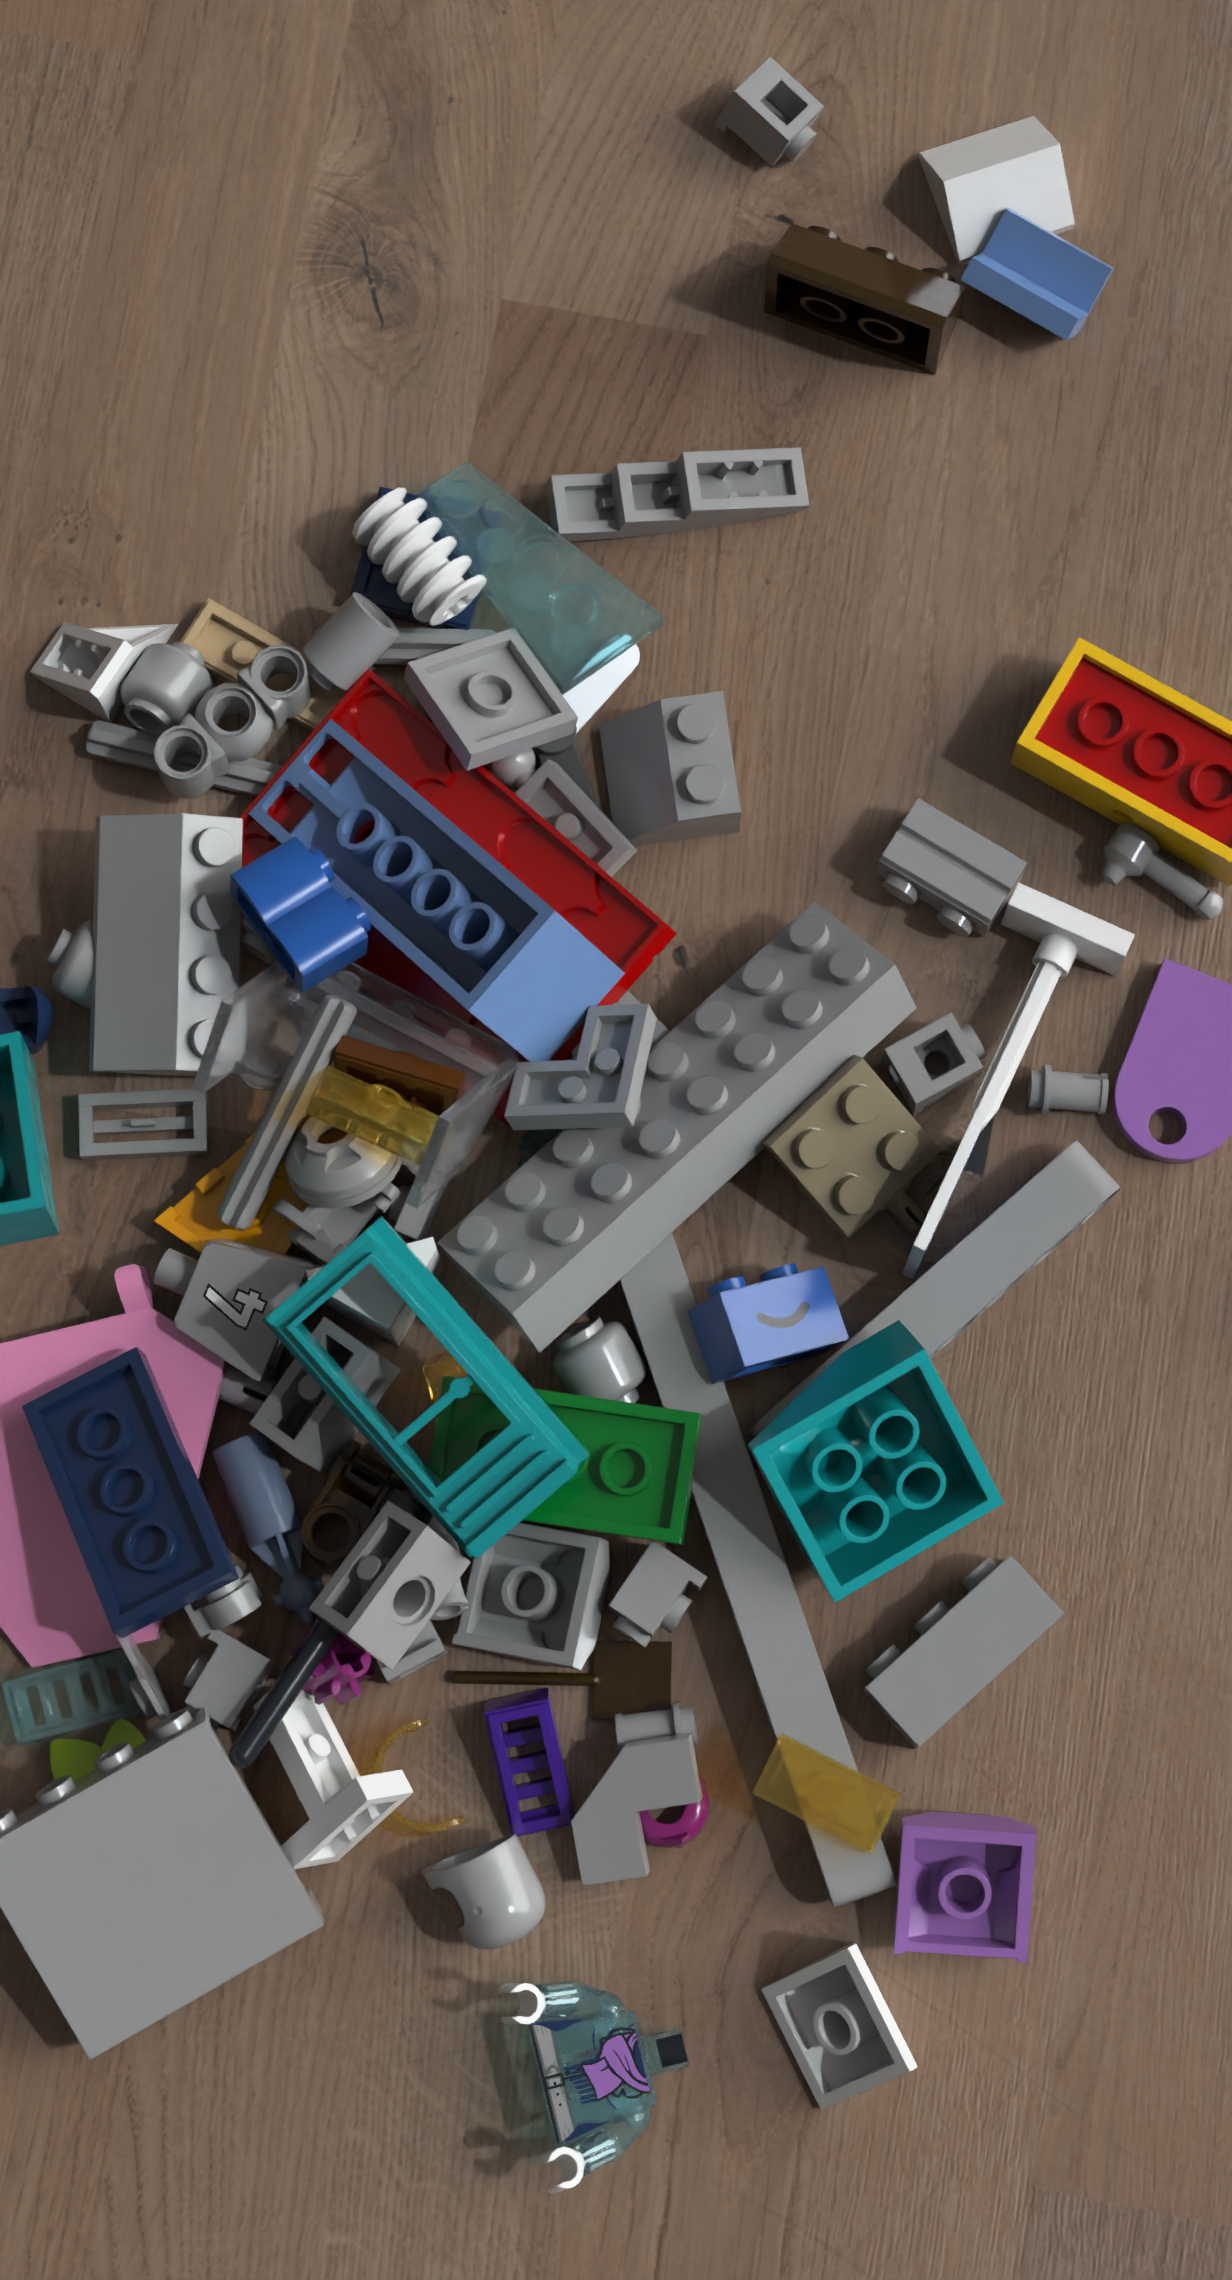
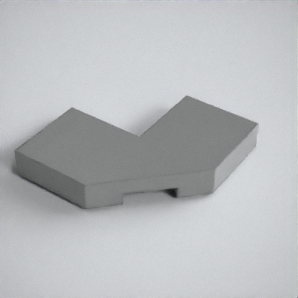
(641, 1778)

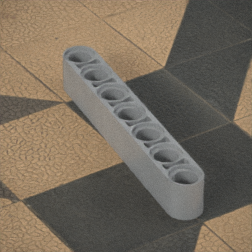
(988, 1258)

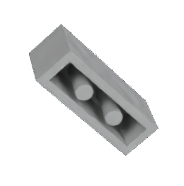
(960, 1649)

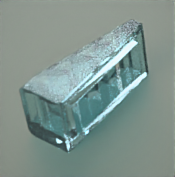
(21, 1714)

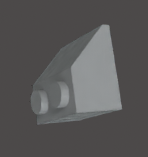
(671, 770)

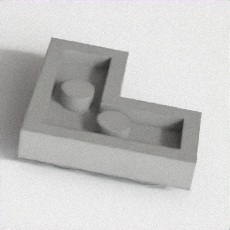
(596, 1088)

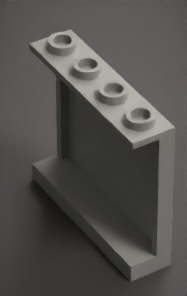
(147, 1882)

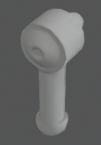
(1135, 852)

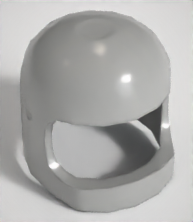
(494, 1890)

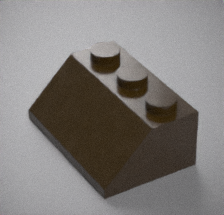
(862, 296)

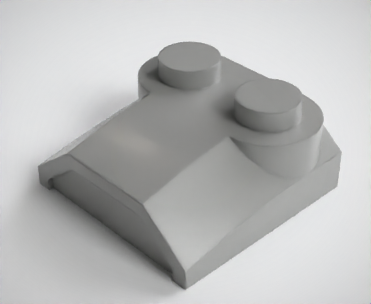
(537, 1596)

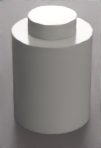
(349, 643)

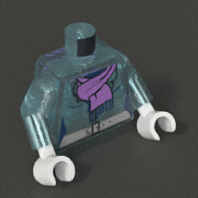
(592, 2071)

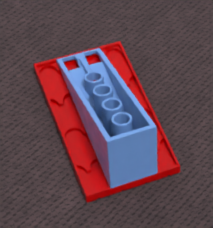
(457, 876)

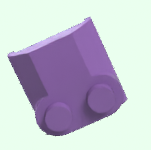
(964, 1885)

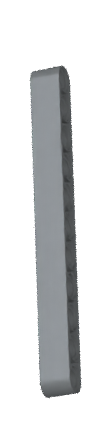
(747, 1553)

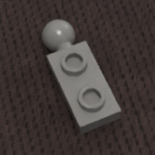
(565, 807)

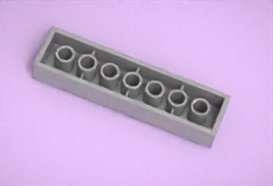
(707, 1101)

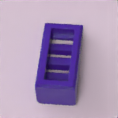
(517, 1707)

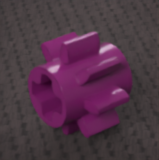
(339, 1672)

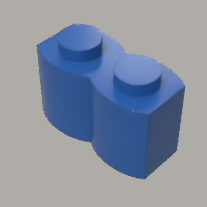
(300, 913)

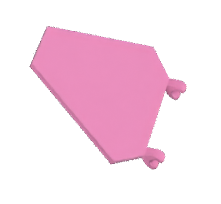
(44, 1583)

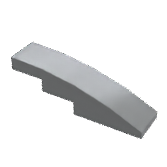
(678, 495)

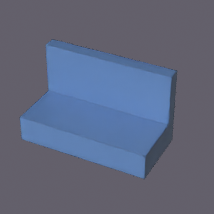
(1038, 275)

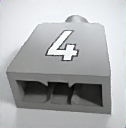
(230, 1296)

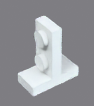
(333, 1793)

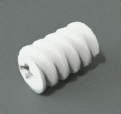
(415, 559)

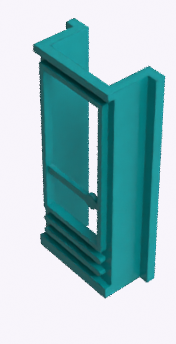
(510, 1471)

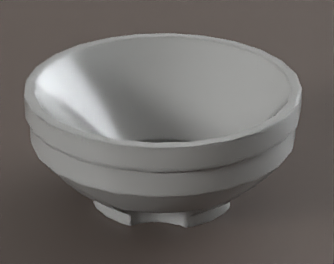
(339, 1171)

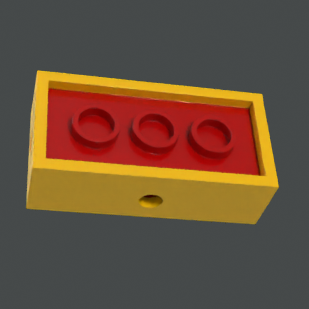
(1136, 755)

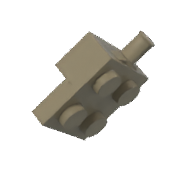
(854, 1150)

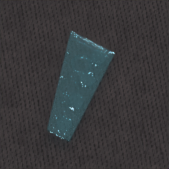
(539, 582)

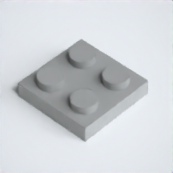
(490, 698)

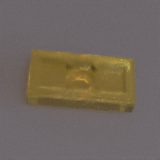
(373, 1114)
(826, 1793)

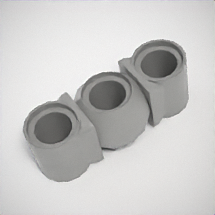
(249, 697)

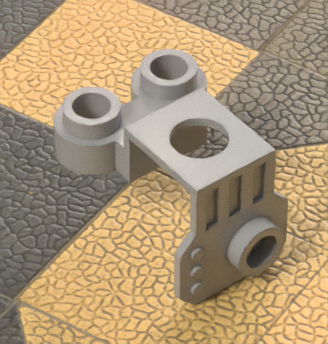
(207, 1615)

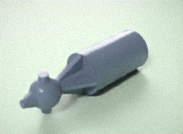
(268, 1517)

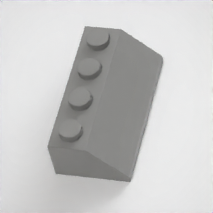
(162, 939)

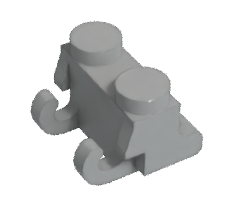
(329, 1231)

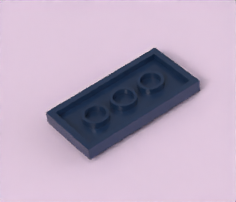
(130, 1493)

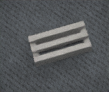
(143, 1149)

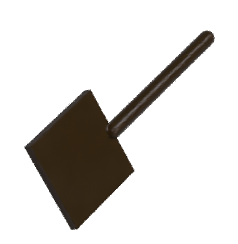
(623, 1678)

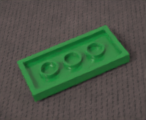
(627, 1486)

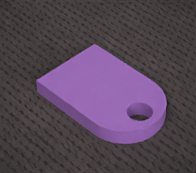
(1179, 1066)

